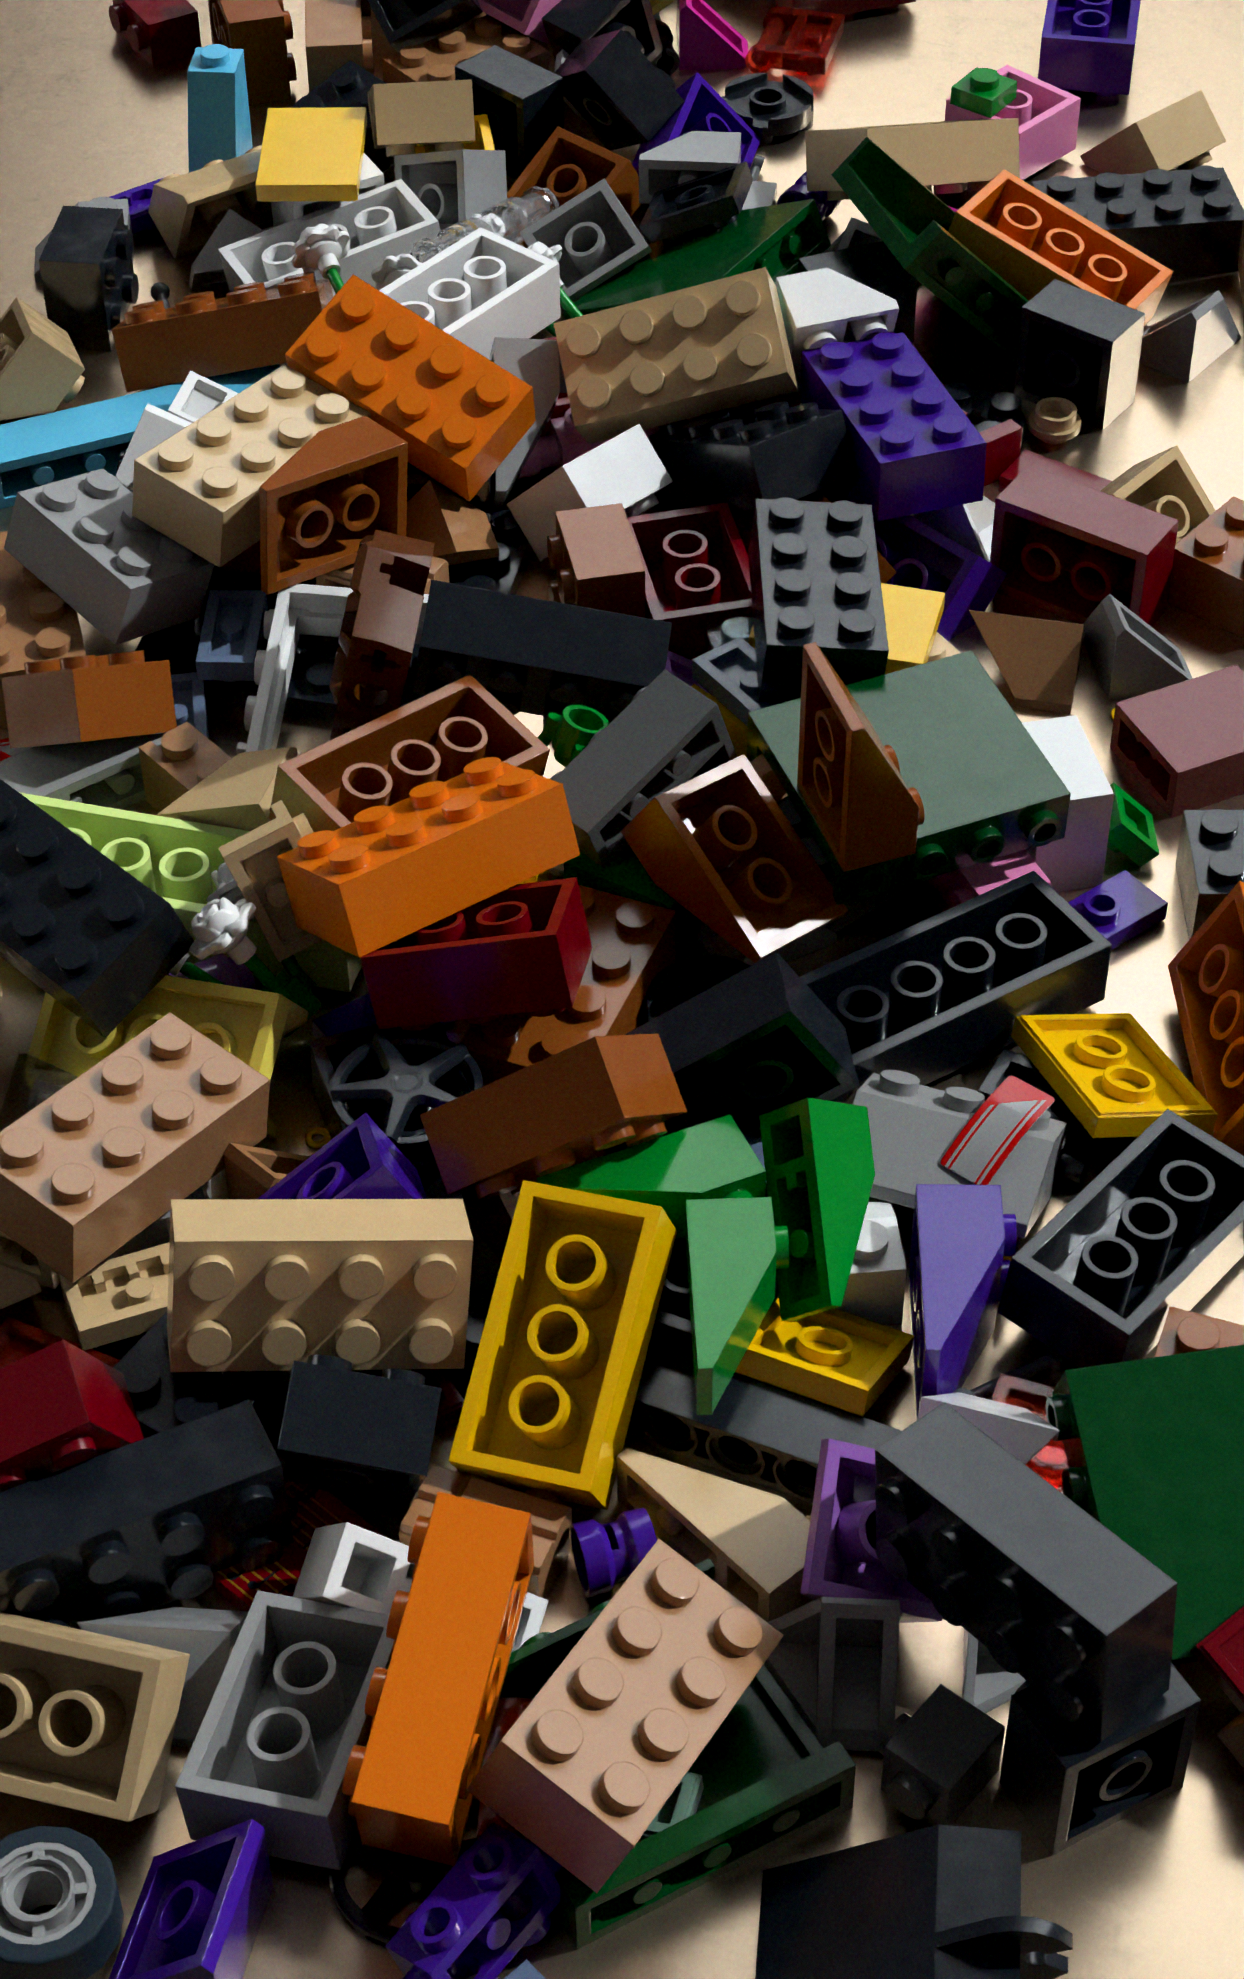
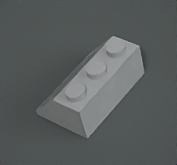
(918, 1125)

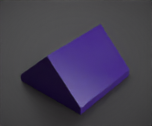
(199, 1909)

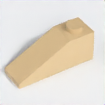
(745, 1532)

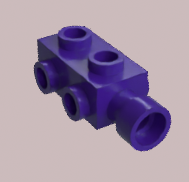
(473, 1912)

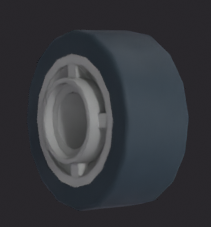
(62, 1870)

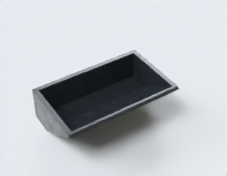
(907, 1909)

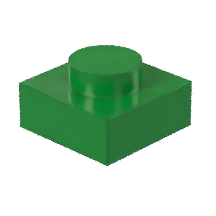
(983, 92)
(1131, 829)

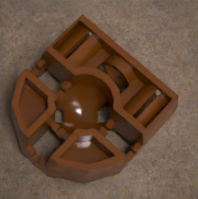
(378, 628)

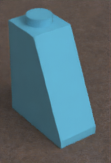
(217, 106)

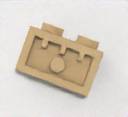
(260, 880)
(118, 1297)

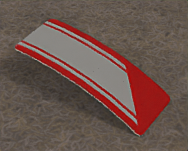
(995, 1130)

